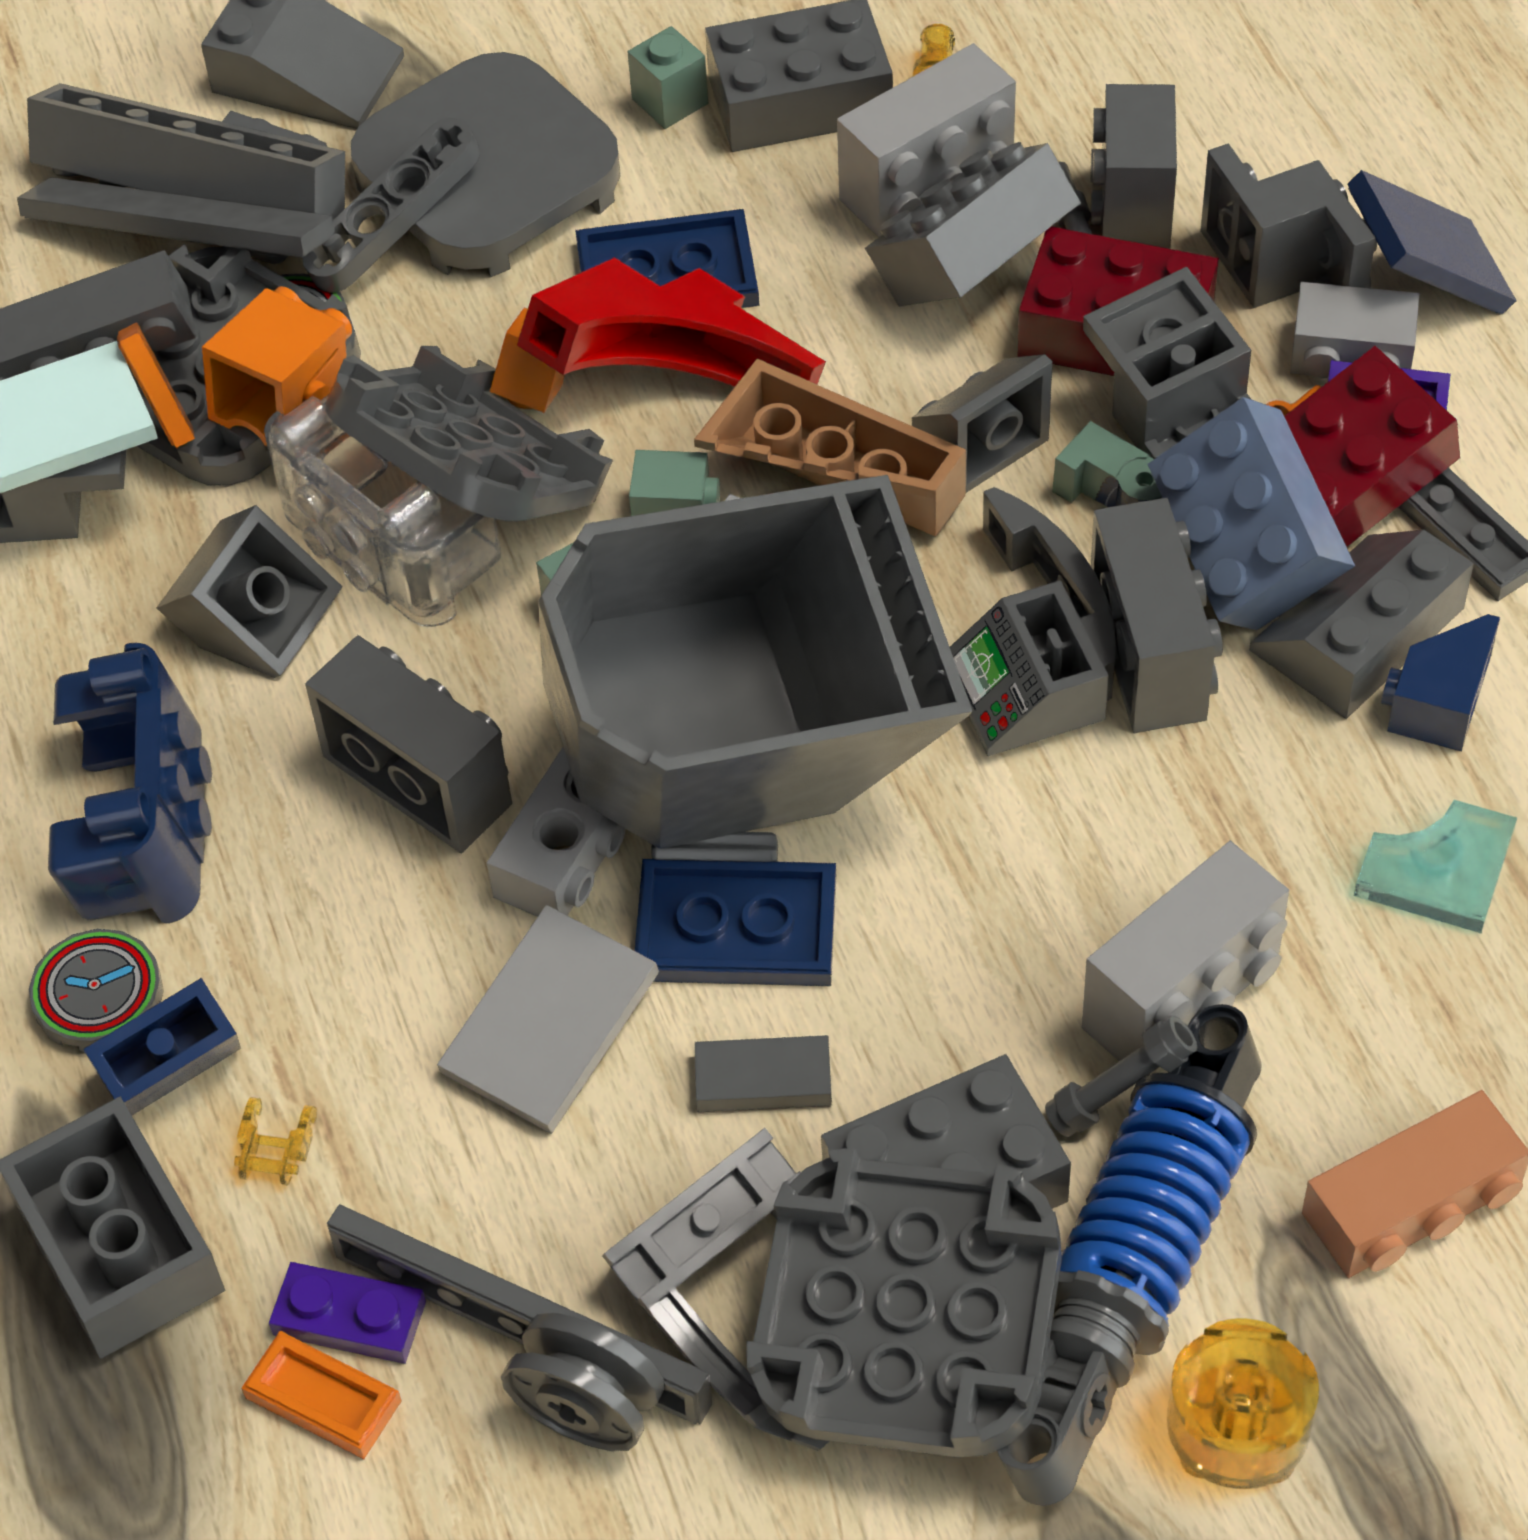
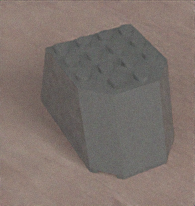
(744, 660)

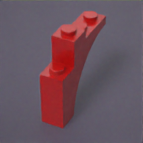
(629, 320)

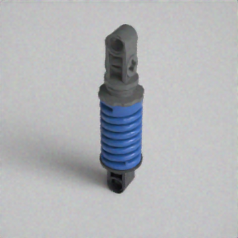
(1138, 1244)

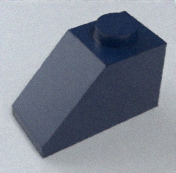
(1441, 684)

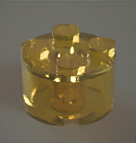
(1233, 1441)

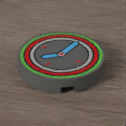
(93, 986)

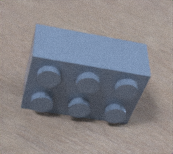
(1251, 514)

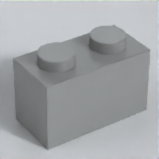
(1348, 322)

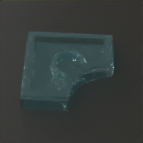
(1441, 870)

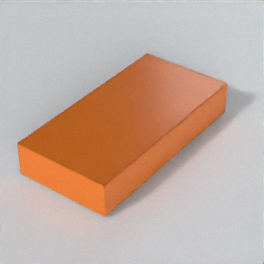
(155, 385)
(321, 1394)

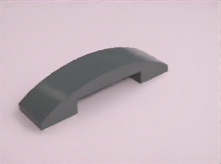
(1029, 537)

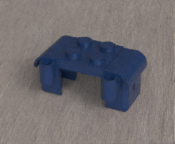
(144, 841)

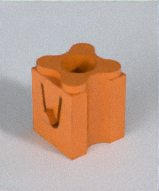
(272, 359)

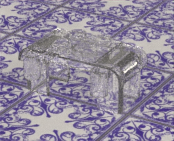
(407, 553)

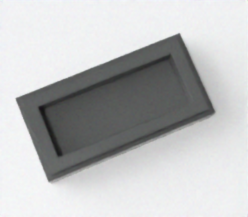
(762, 1073)

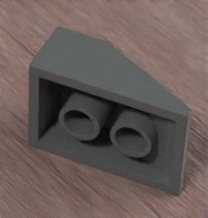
(299, 59)

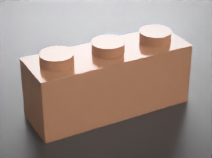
(1416, 1185)

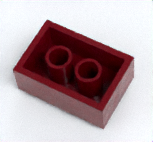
(1084, 273)
(1372, 441)

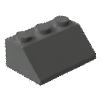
(1367, 619)

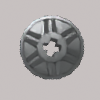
(583, 1382)

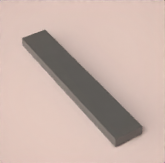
(177, 217)
(490, 1299)

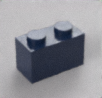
(163, 1047)

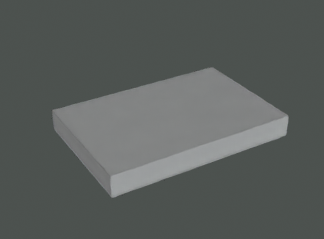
(548, 1018)

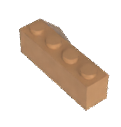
(837, 440)

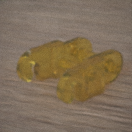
(295, 1146)

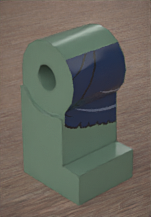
(1103, 469)

